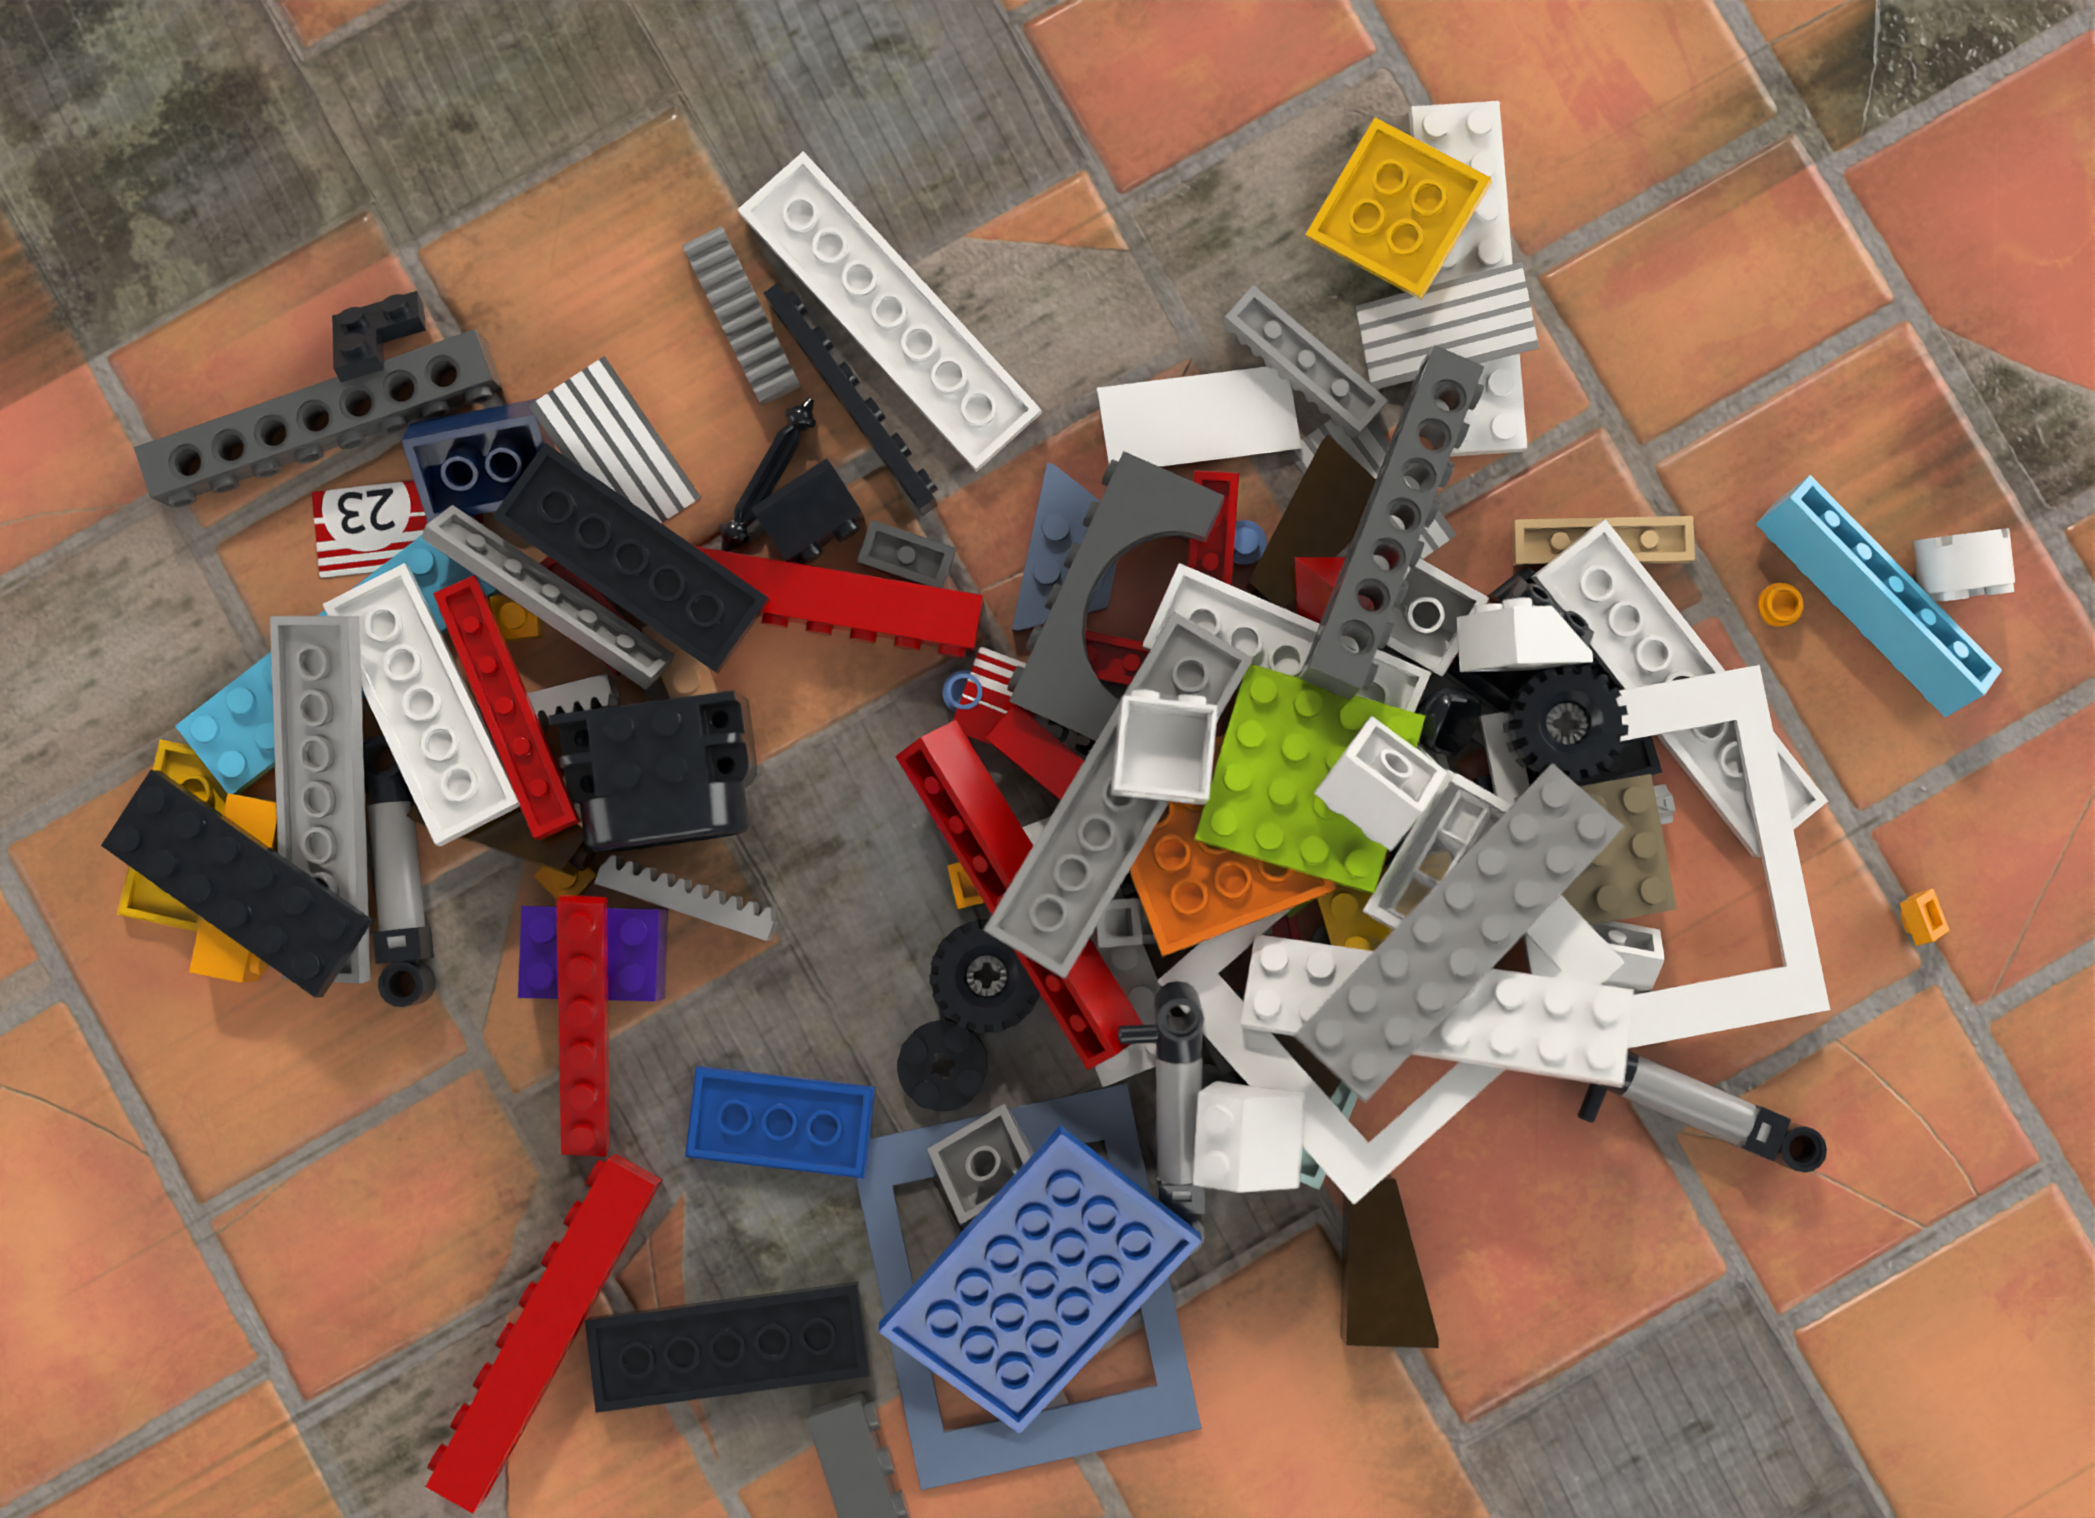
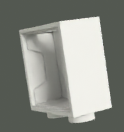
(1164, 748)

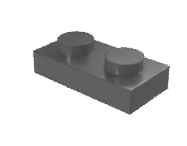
(906, 555)

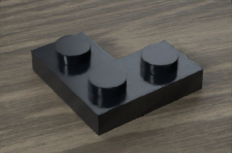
(363, 330)

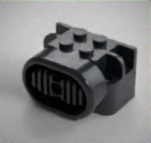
(659, 770)

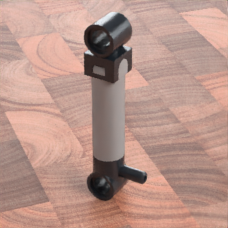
(397, 881)
(1177, 1088)
(1710, 1111)

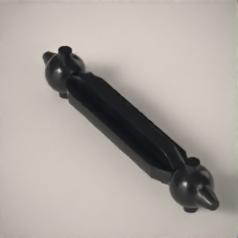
(767, 474)

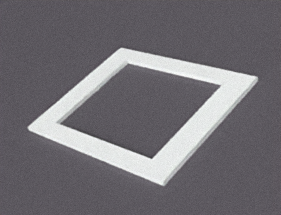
(1737, 999)
(1326, 1132)

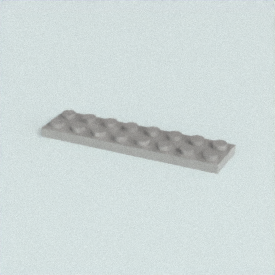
(322, 759)
(1099, 834)
(1458, 932)

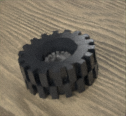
(1585, 702)
(963, 996)

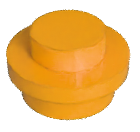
(1780, 605)

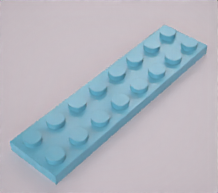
(237, 724)

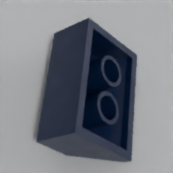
(472, 456)

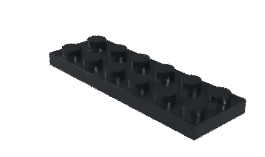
(631, 558)
(237, 883)
(727, 1347)

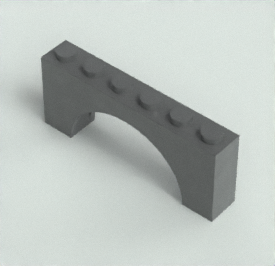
(1137, 507)

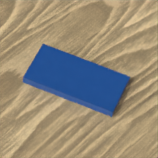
(780, 1121)

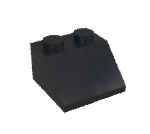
(809, 514)

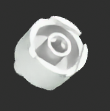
(1965, 565)

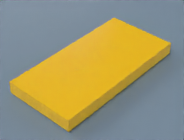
(140, 896)

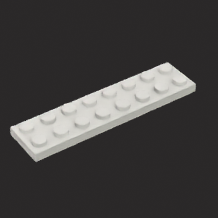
(1475, 138)
(889, 311)
(1648, 643)
(1501, 1023)

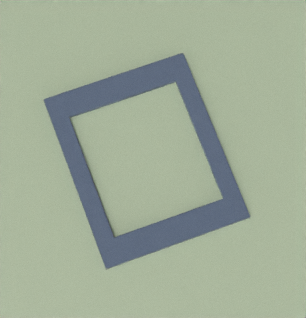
(1059, 1430)

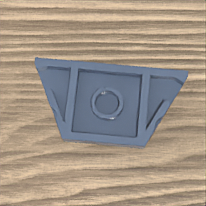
(1055, 529)

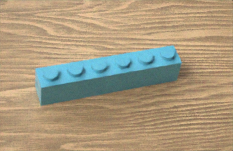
(1879, 597)

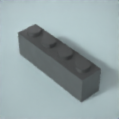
(854, 1460)

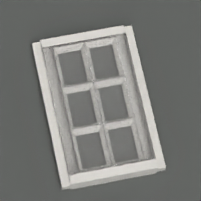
(1438, 840)

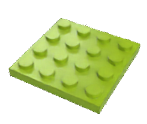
(1272, 762)

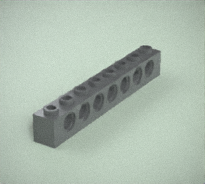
(167, 459)
(1329, 663)

